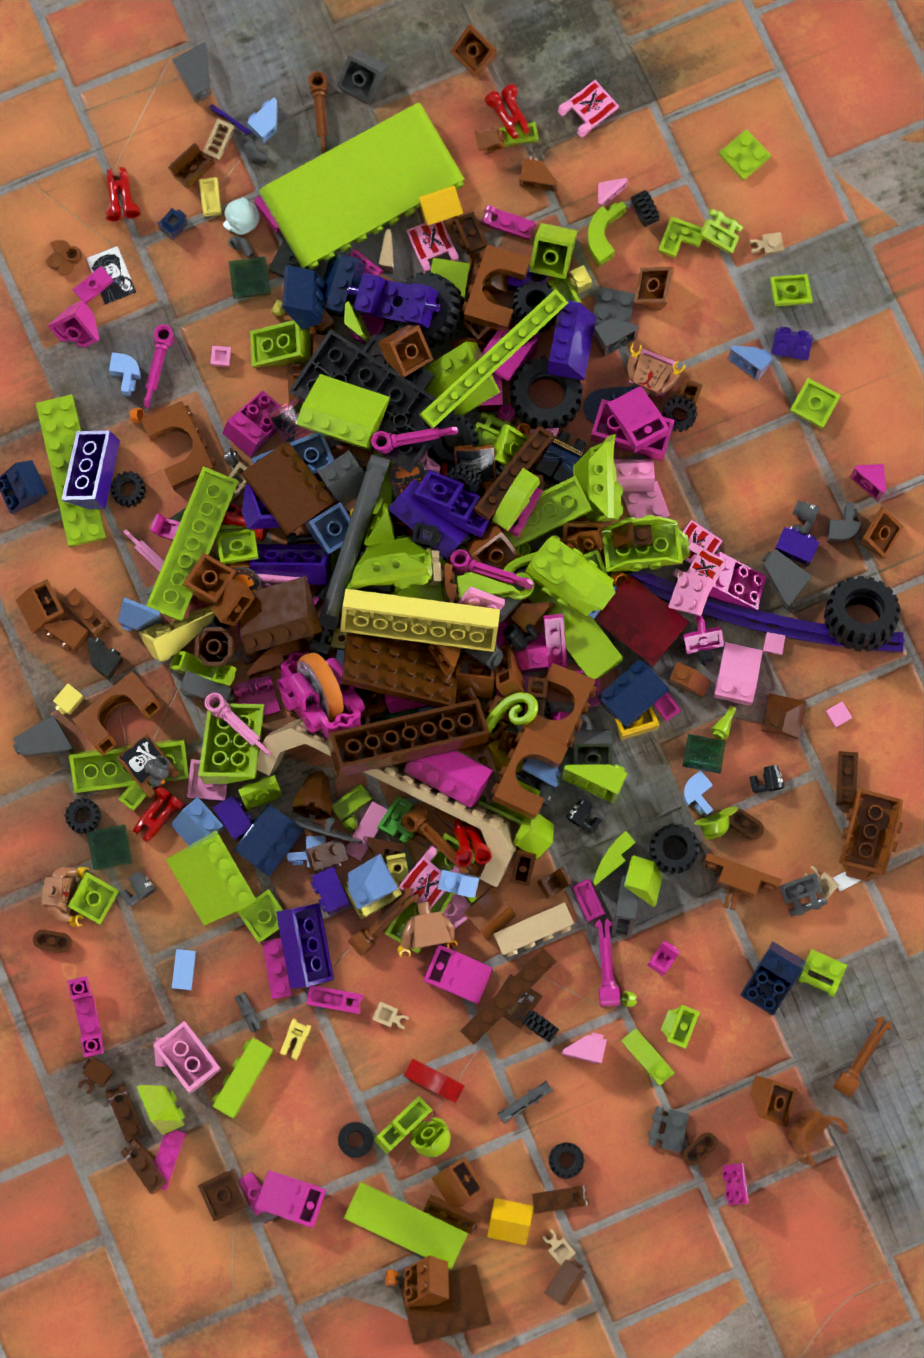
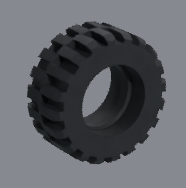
(449, 314)
(534, 415)
(867, 593)

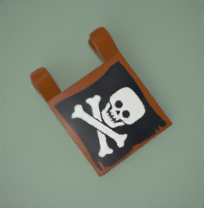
(135, 760)

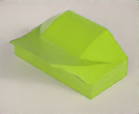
(679, 1025)

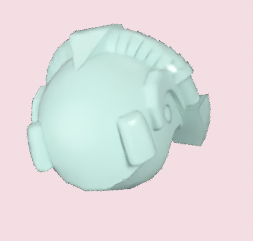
(241, 216)

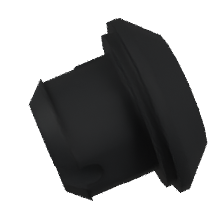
(705, 656)

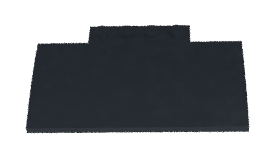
(369, 370)

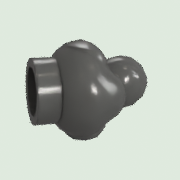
(158, 770)

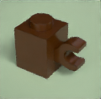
(96, 1072)

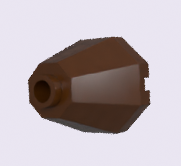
(214, 647)
(314, 797)

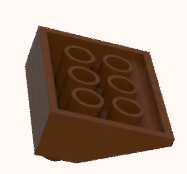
(287, 488)
(279, 616)
(461, 1312)

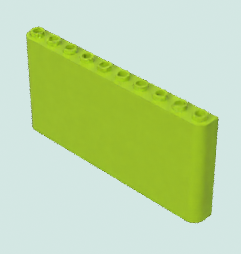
(360, 186)

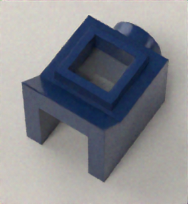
(173, 223)

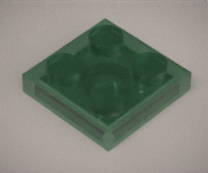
(249, 277)
(703, 753)
(109, 847)

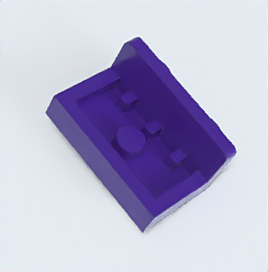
(792, 343)

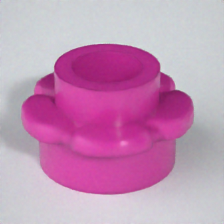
(508, 416)

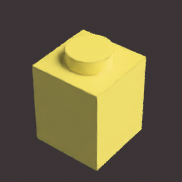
(68, 700)

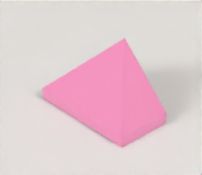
(609, 190)

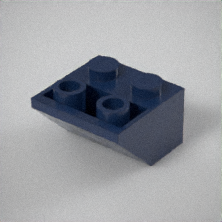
(21, 486)

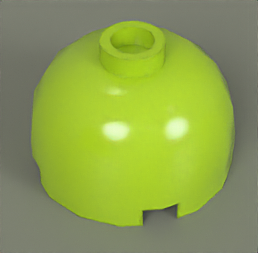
(431, 1138)

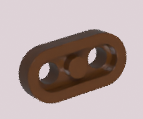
(747, 821)
(53, 941)
(700, 1149)

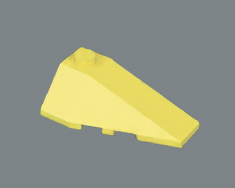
(169, 639)

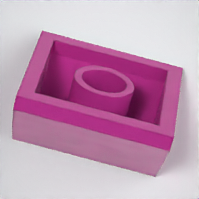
(871, 479)

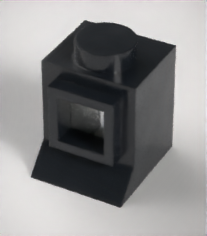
(426, 534)

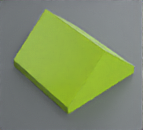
(381, 527)

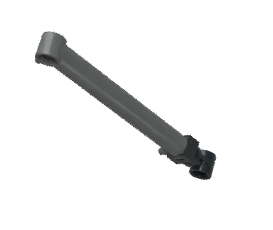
(349, 553)

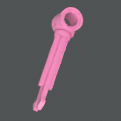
(146, 551)
(224, 712)

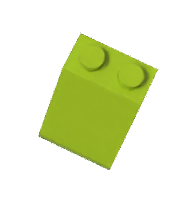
(553, 250)

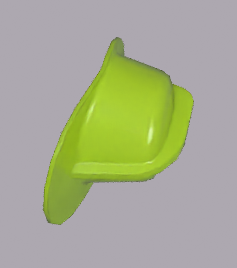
(716, 824)

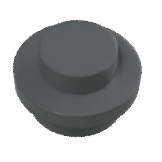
(231, 457)

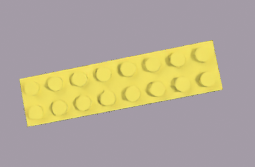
(420, 620)

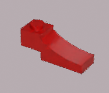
(434, 1080)

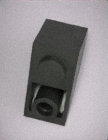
(103, 659)

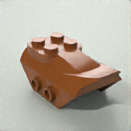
(870, 834)
(808, 1129)

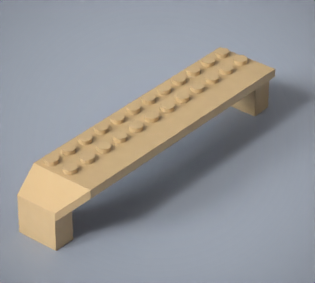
(495, 828)

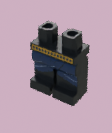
(560, 453)

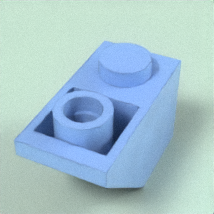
(264, 122)

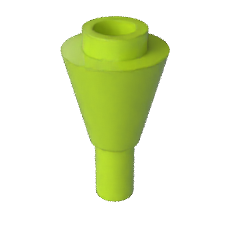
(722, 727)

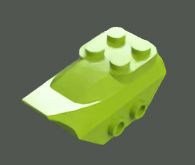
(599, 481)
(668, 547)
(394, 564)
(570, 577)

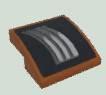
(480, 458)

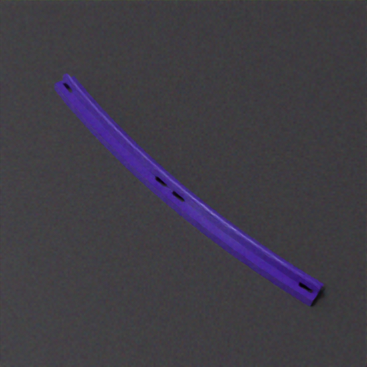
(739, 616)

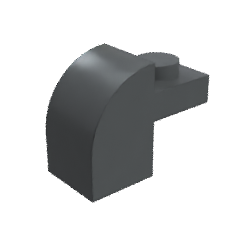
(843, 530)

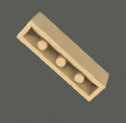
(534, 929)

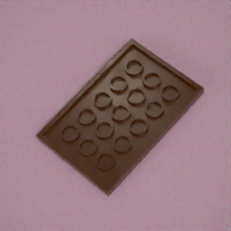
(397, 669)

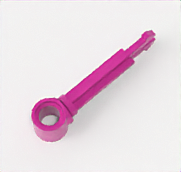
(161, 348)
(408, 438)
(471, 565)
(608, 993)

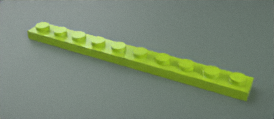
(493, 358)

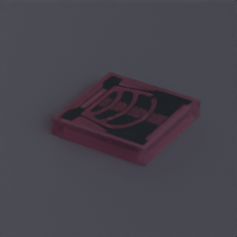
(285, 420)

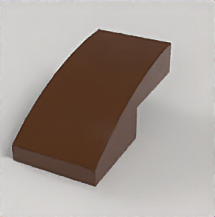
(537, 688)

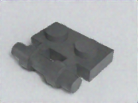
(802, 888)
(674, 1129)

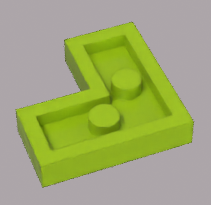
(677, 232)

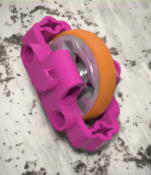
(316, 693)

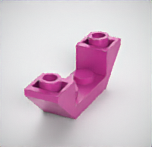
(87, 1016)

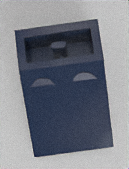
(773, 978)

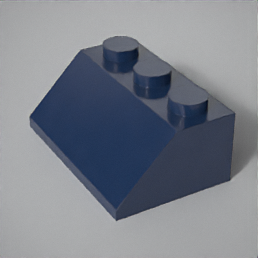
(339, 274)
(303, 296)
(632, 693)
(268, 840)

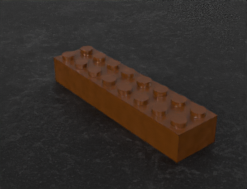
(408, 738)

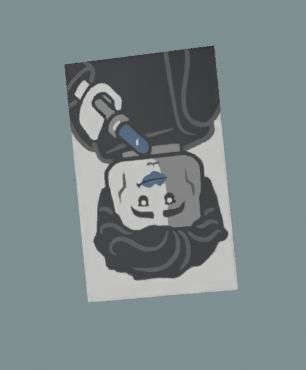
(114, 265)

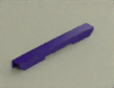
(221, 113)

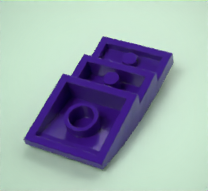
(451, 502)

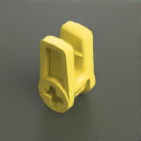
(301, 1038)

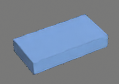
(183, 969)

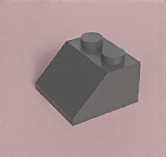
(362, 75)
(613, 334)
(344, 477)
(592, 747)

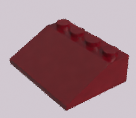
(641, 620)

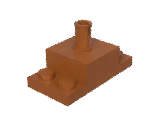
(739, 879)

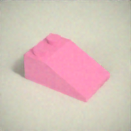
(738, 674)
(187, 1057)

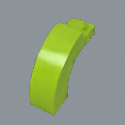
(597, 243)
(185, 662)

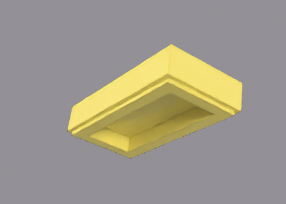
(210, 196)

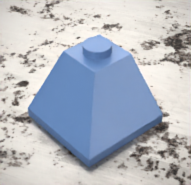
(750, 360)
(137, 616)
(543, 771)
(370, 882)

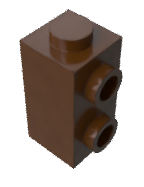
(566, 1281)

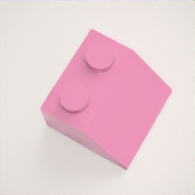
(635, 474)
(588, 1048)

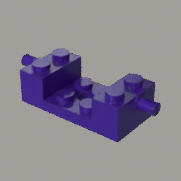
(379, 296)

